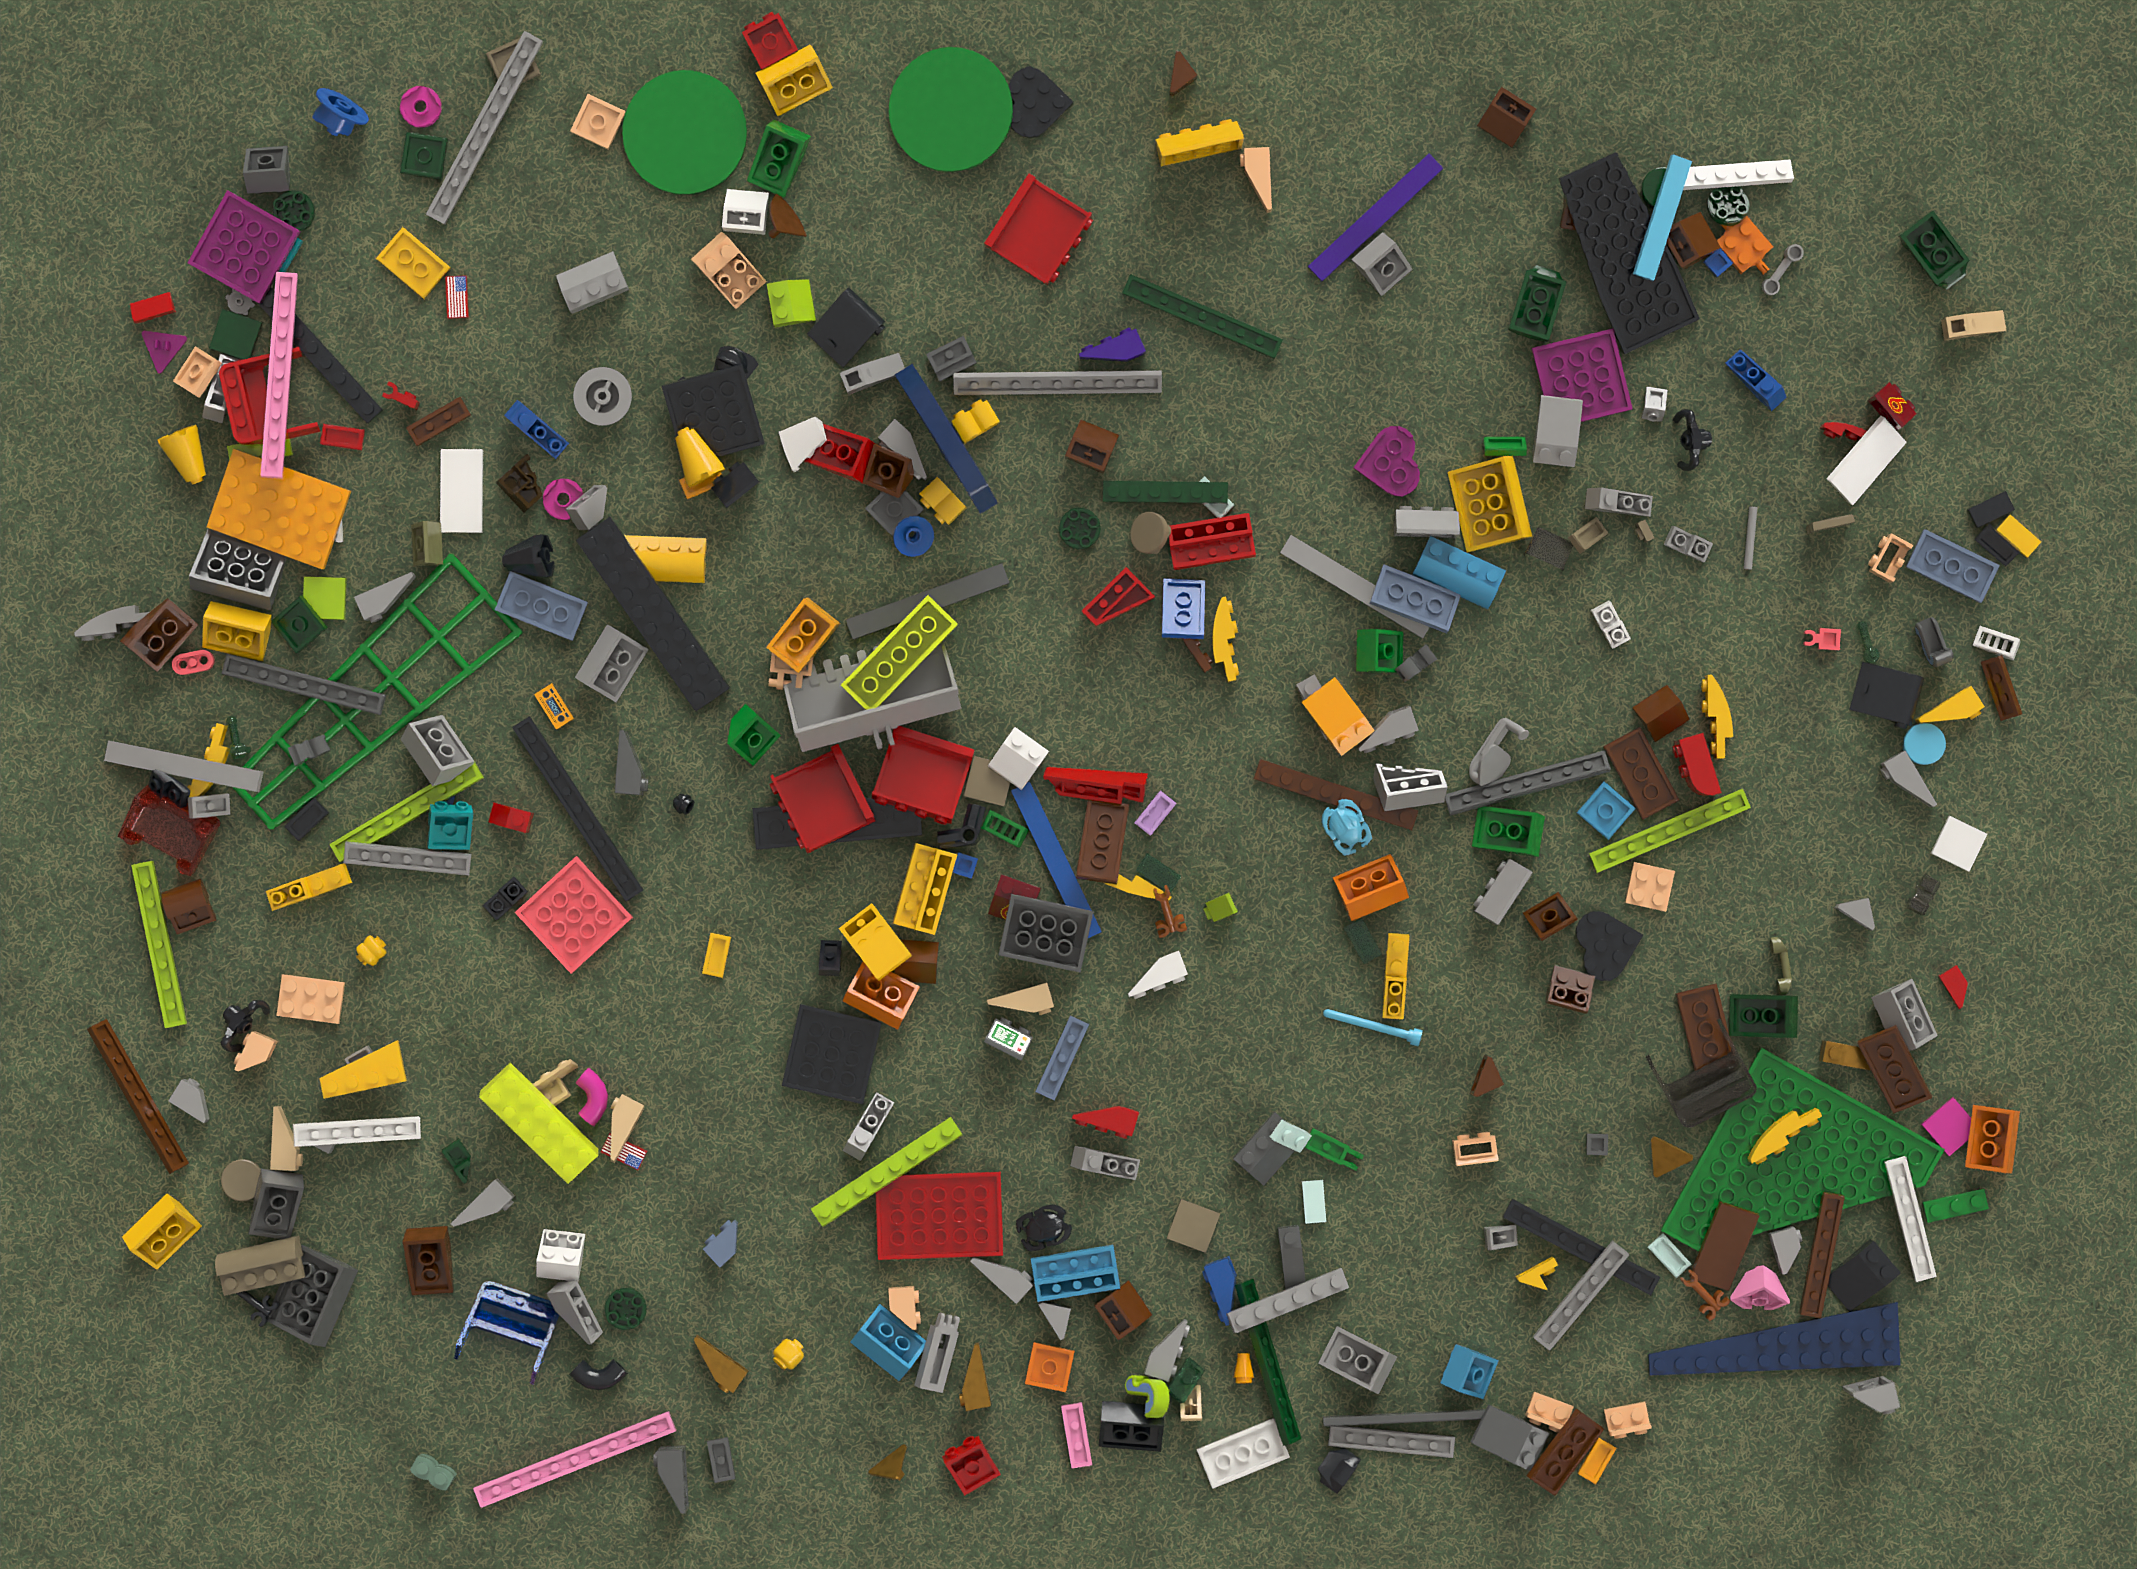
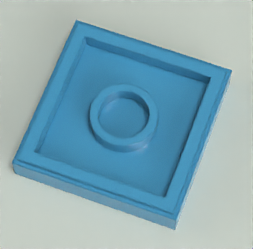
(1606, 810)

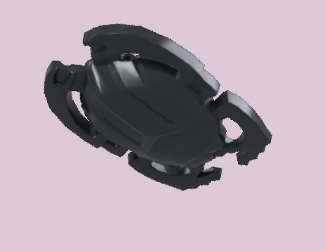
(1044, 1227)

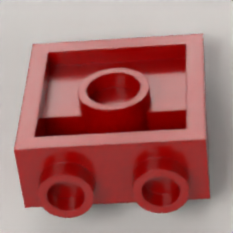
(769, 40)
(970, 1464)

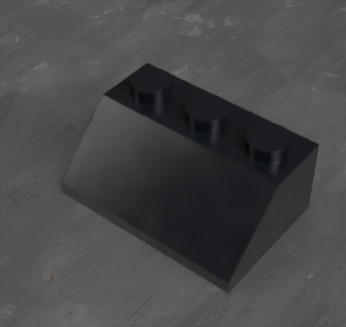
(1128, 1428)

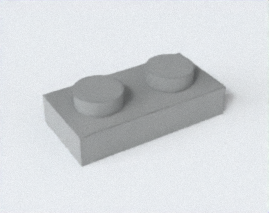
(209, 805)

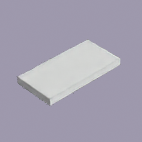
(1866, 460)
(461, 491)
(1242, 1453)

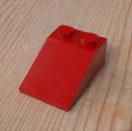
(843, 454)

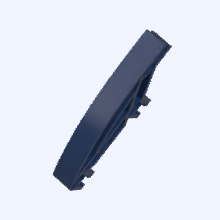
(946, 438)

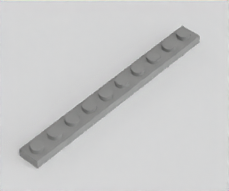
(484, 127)
(1057, 382)

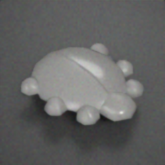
(239, 303)

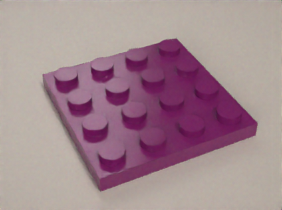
(244, 247)
(1585, 370)

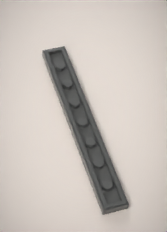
(942, 595)
(304, 684)
(1527, 783)
(1403, 1417)

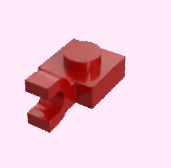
(407, 398)

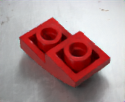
(1836, 429)

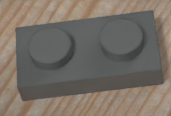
(721, 1459)

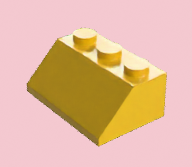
(794, 80)
(236, 631)
(161, 1231)

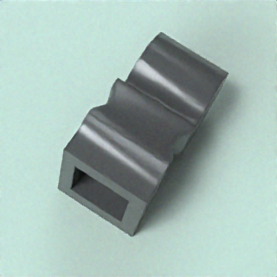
(1416, 663)
(308, 749)

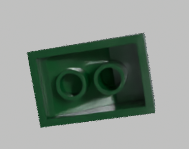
(1763, 1016)

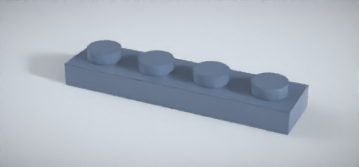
(1062, 1057)

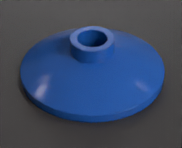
(919, 542)

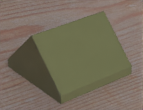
(427, 543)

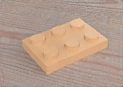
(310, 999)

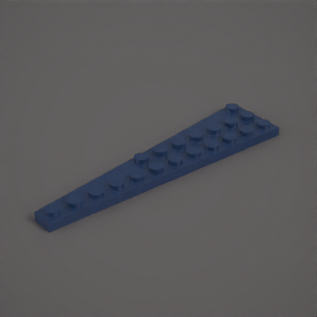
(1835, 1341)

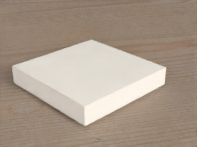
(1958, 843)

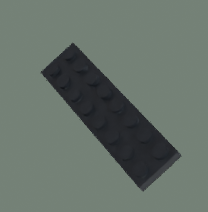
(774, 831)

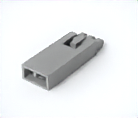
(935, 1360)

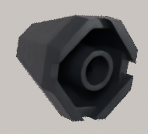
(530, 557)

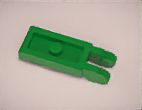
(1331, 1148)

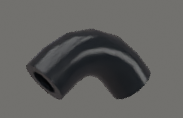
(598, 1379)

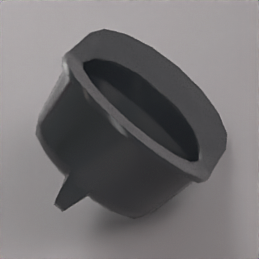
(732, 356)

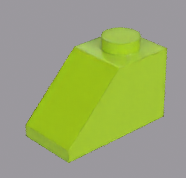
(1220, 907)

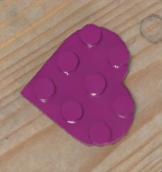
(1390, 462)

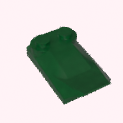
(1935, 250)
(1537, 304)

